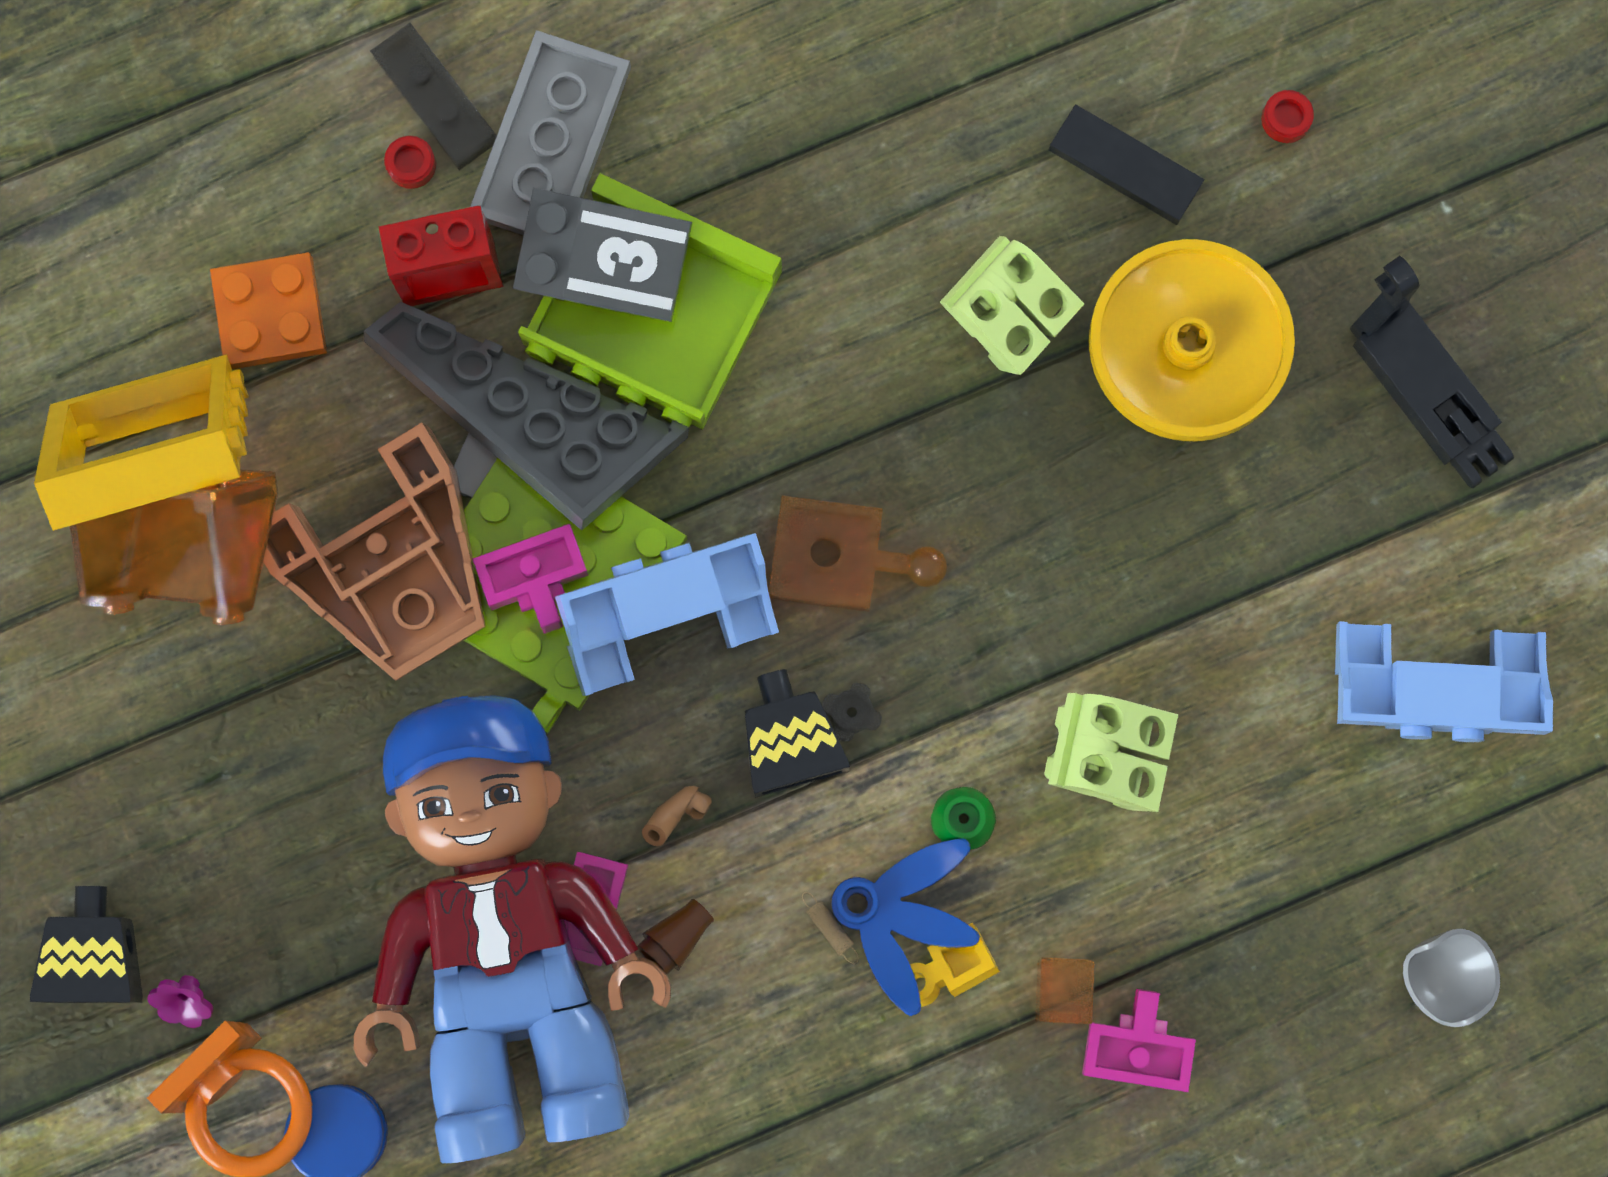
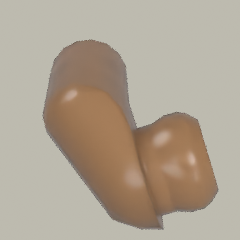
(668, 815)

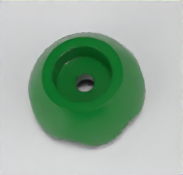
(966, 801)

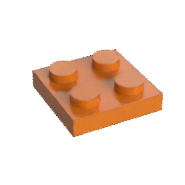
(268, 310)

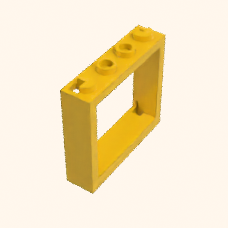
(90, 490)

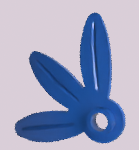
(911, 920)

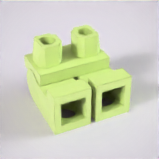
(1011, 303)
(1088, 745)

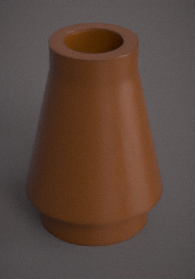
(675, 936)

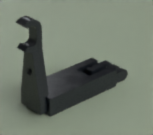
(1427, 379)

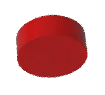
(1287, 116)
(410, 162)

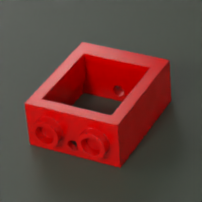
(443, 264)

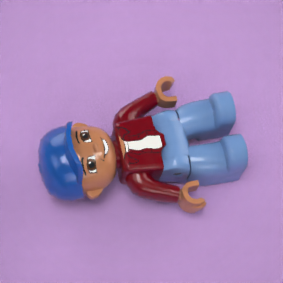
(497, 934)

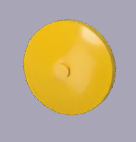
(1191, 340)

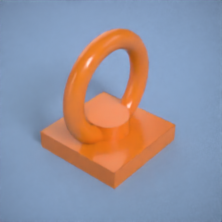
(210, 1074)

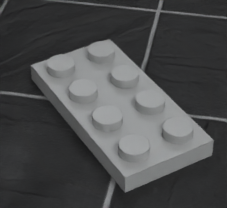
(550, 128)

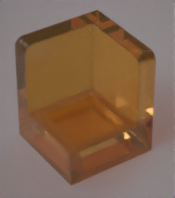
(1064, 991)

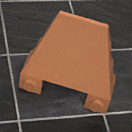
(399, 579)

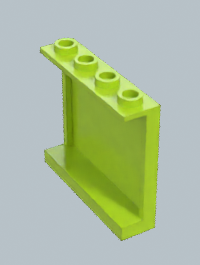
(657, 361)

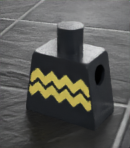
(790, 738)
(87, 955)

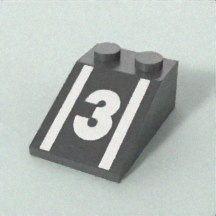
(602, 255)

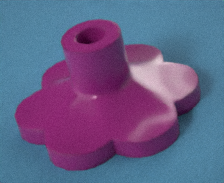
(180, 1002)

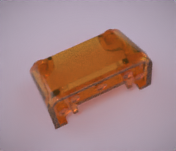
(181, 549)

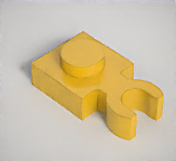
(954, 968)

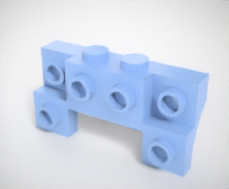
(650, 598)
(1443, 697)

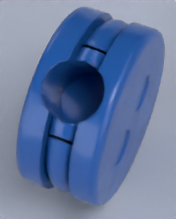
(344, 1134)

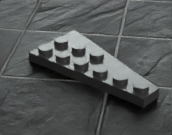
(535, 419)

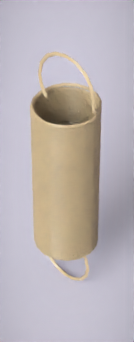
(830, 927)

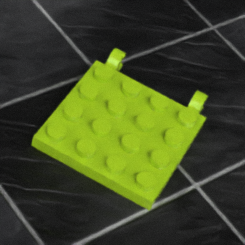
(512, 511)

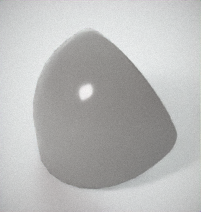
(1453, 977)

